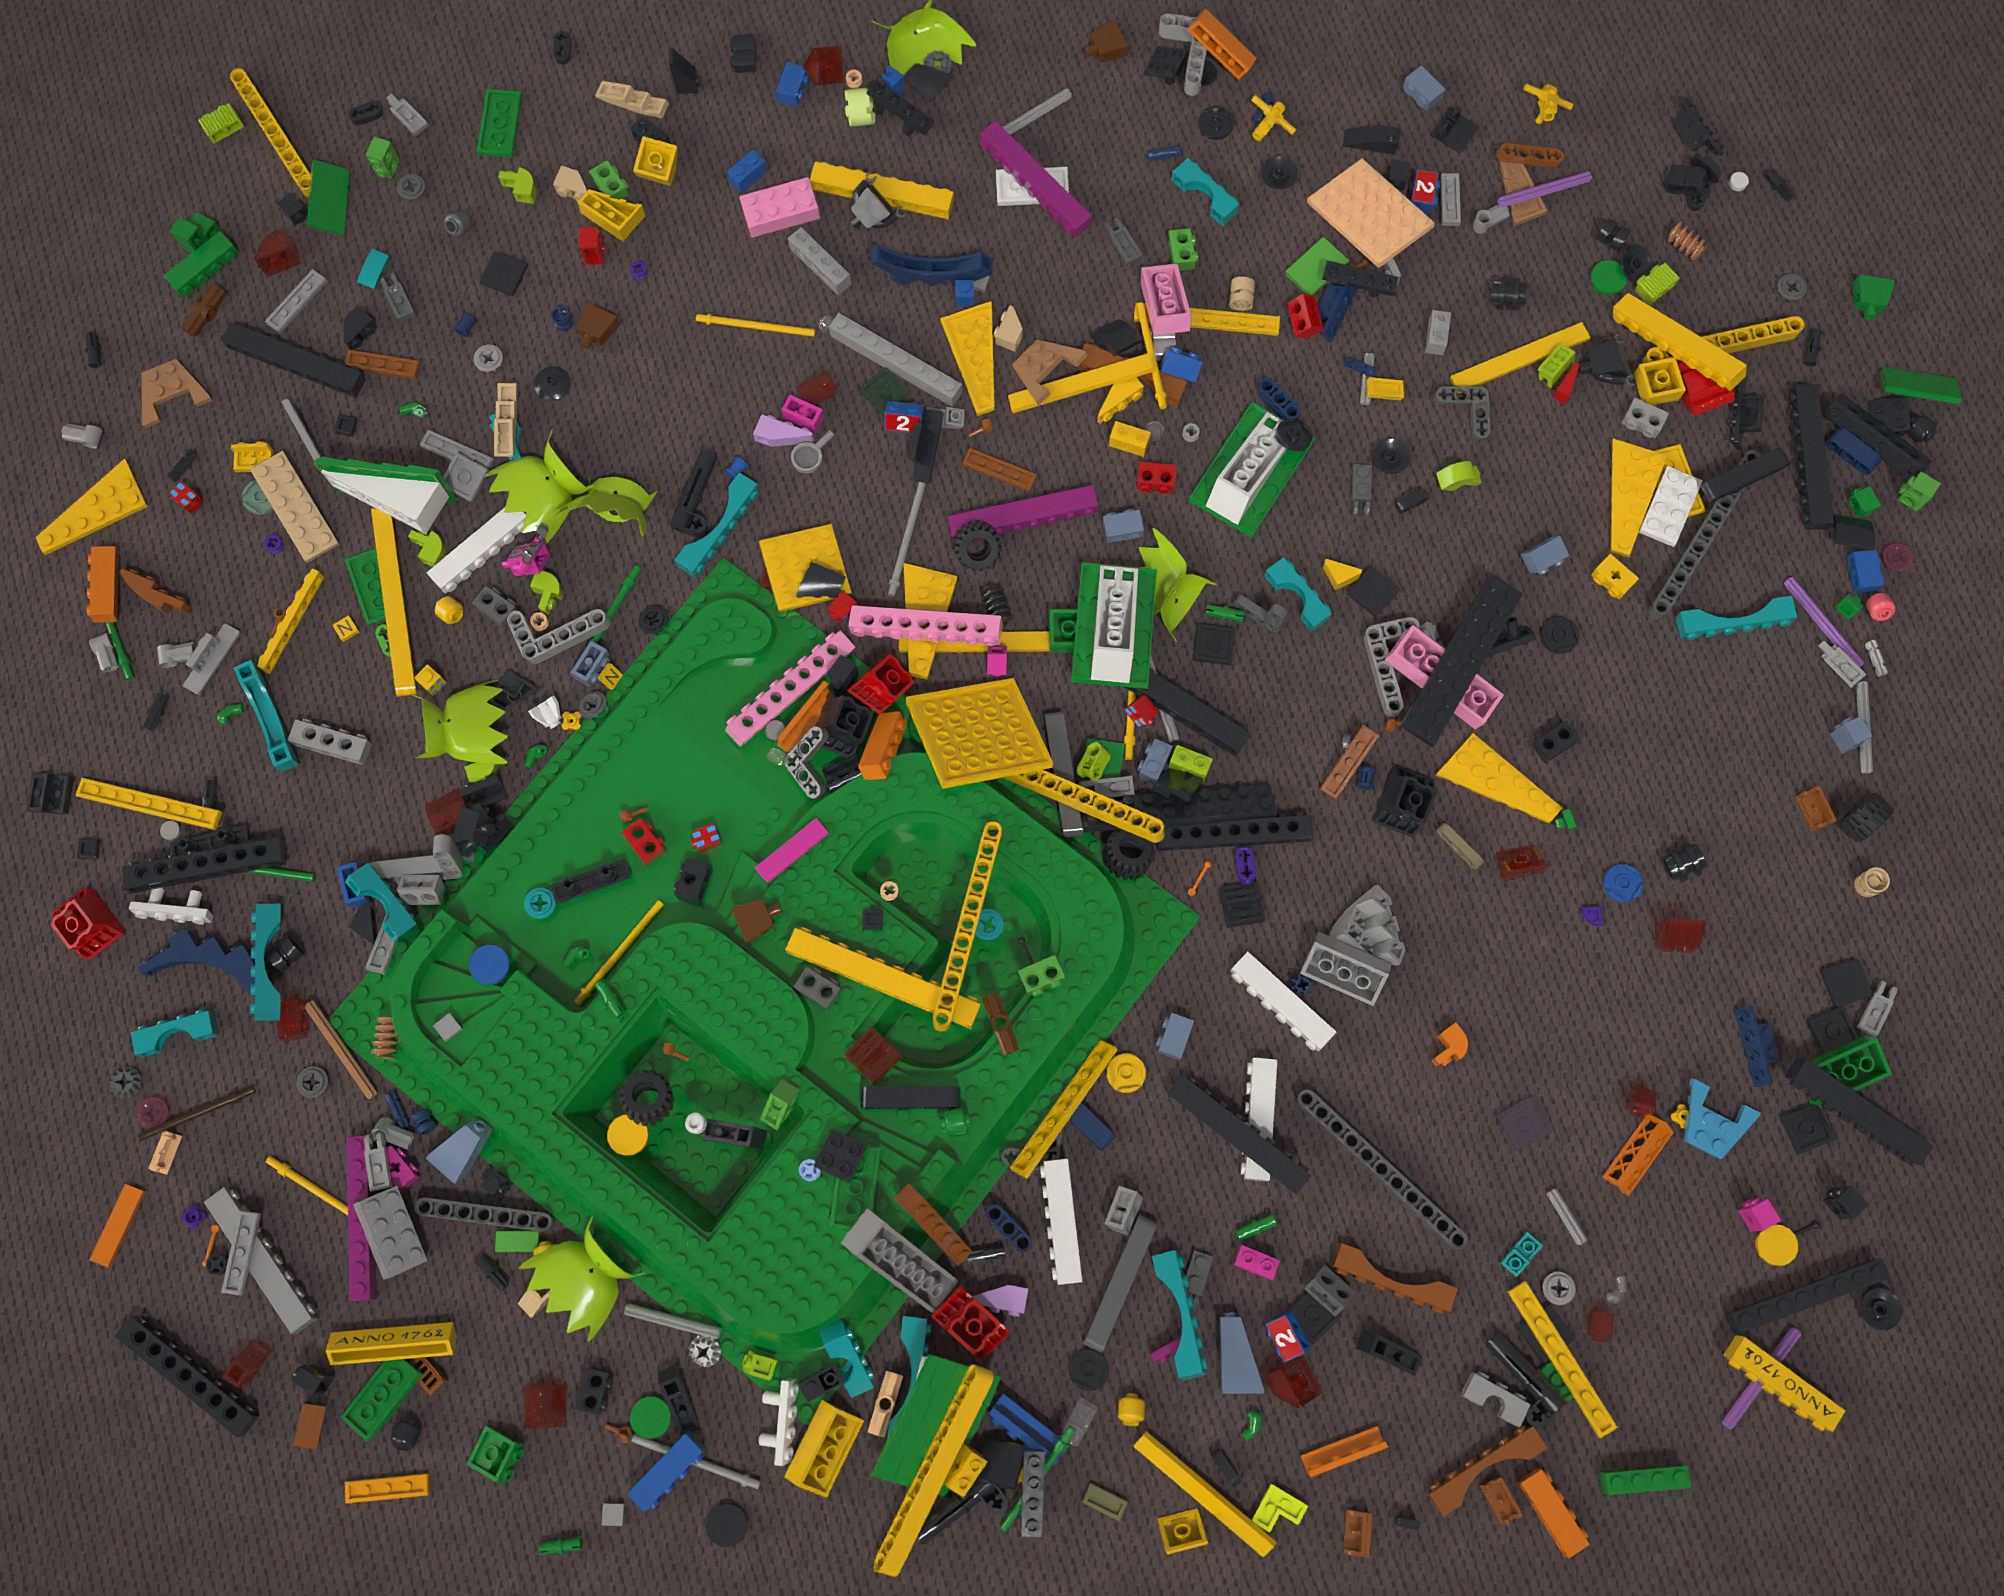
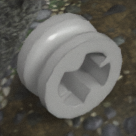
(1195, 428)

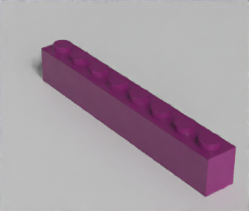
(1035, 179)
(1031, 511)
(361, 1259)

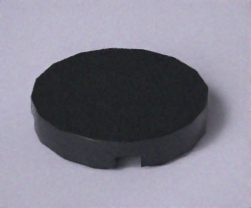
(1220, 126)
(1708, 164)
(1293, 440)
(1563, 639)
(1088, 1369)
(726, 1525)

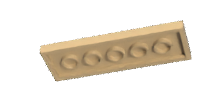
(294, 506)

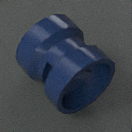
(559, 315)
(423, 1122)

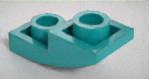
(373, 268)
(1521, 1253)

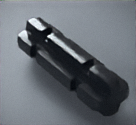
(182, 465)

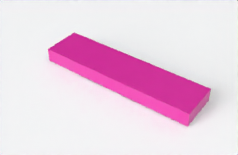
(791, 851)

